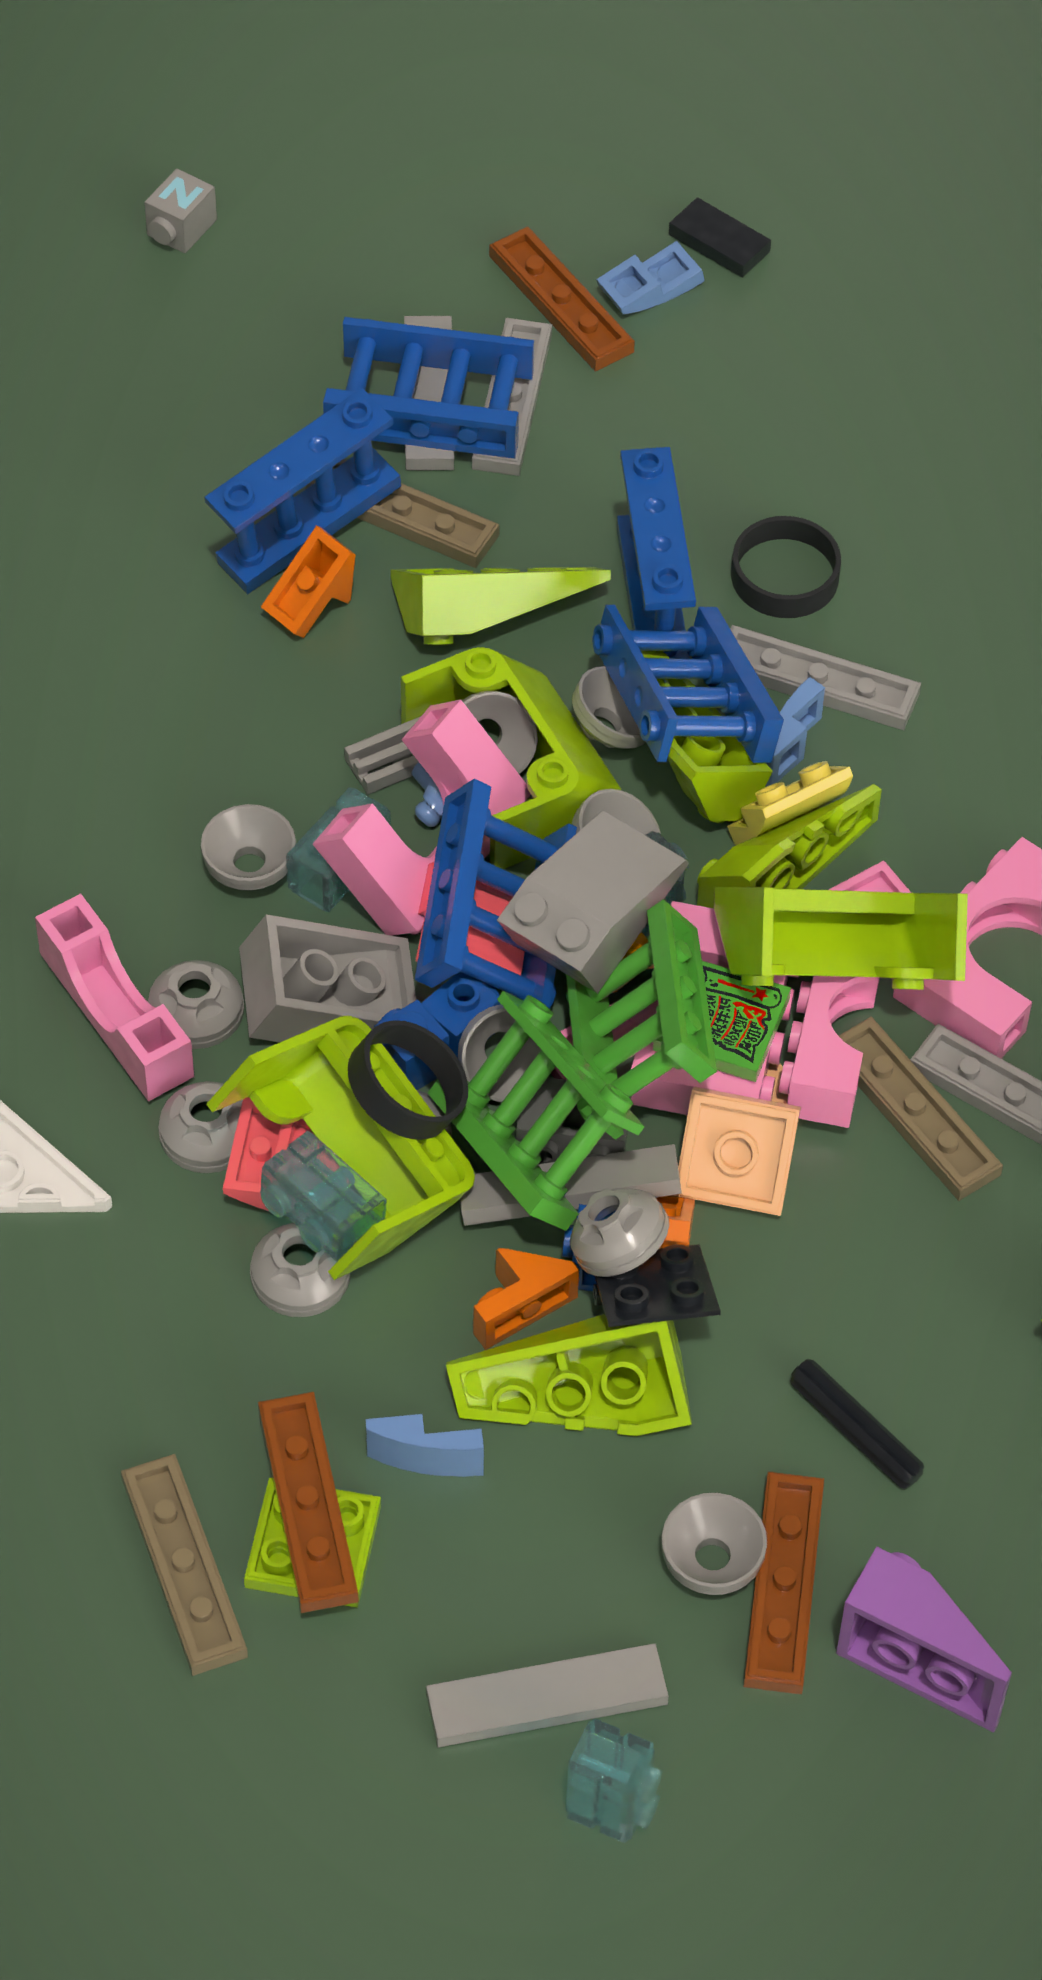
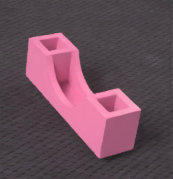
(86, 963)
(825, 1066)

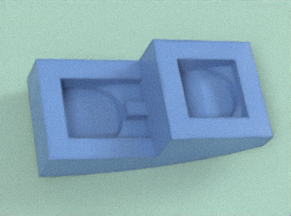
(643, 285)
(799, 715)
(402, 1444)

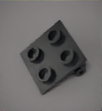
(663, 1288)

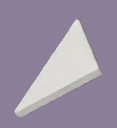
(39, 1176)

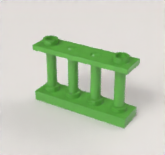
(680, 1015)
(492, 1131)

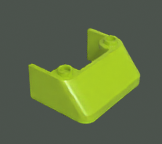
(565, 763)
(842, 934)
(311, 1082)

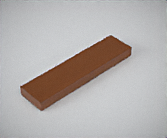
(561, 298)
(308, 1502)
(784, 1584)

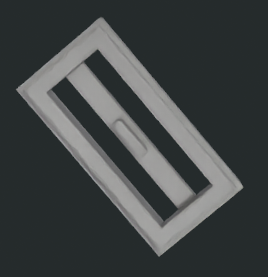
(378, 751)

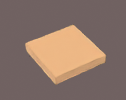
(737, 1150)

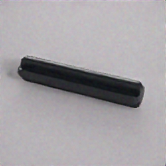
(857, 1423)

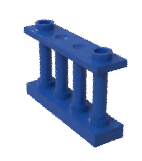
(443, 423)
(329, 503)
(654, 544)
(716, 660)
(452, 891)

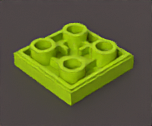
(269, 1559)

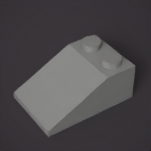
(591, 899)
(315, 972)

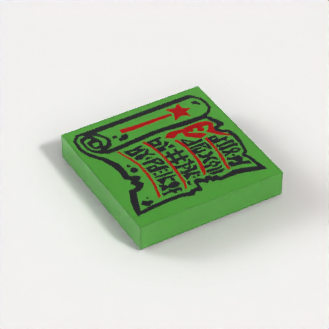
(741, 1020)

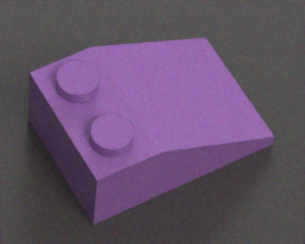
(918, 1638)

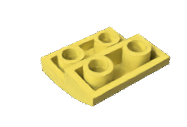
(783, 803)

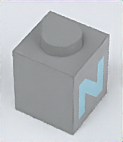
(180, 211)

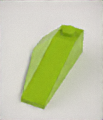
(461, 602)
(713, 769)
(794, 851)
(579, 1379)

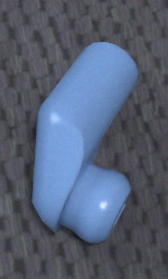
(431, 808)

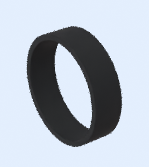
(794, 529)
(381, 1105)

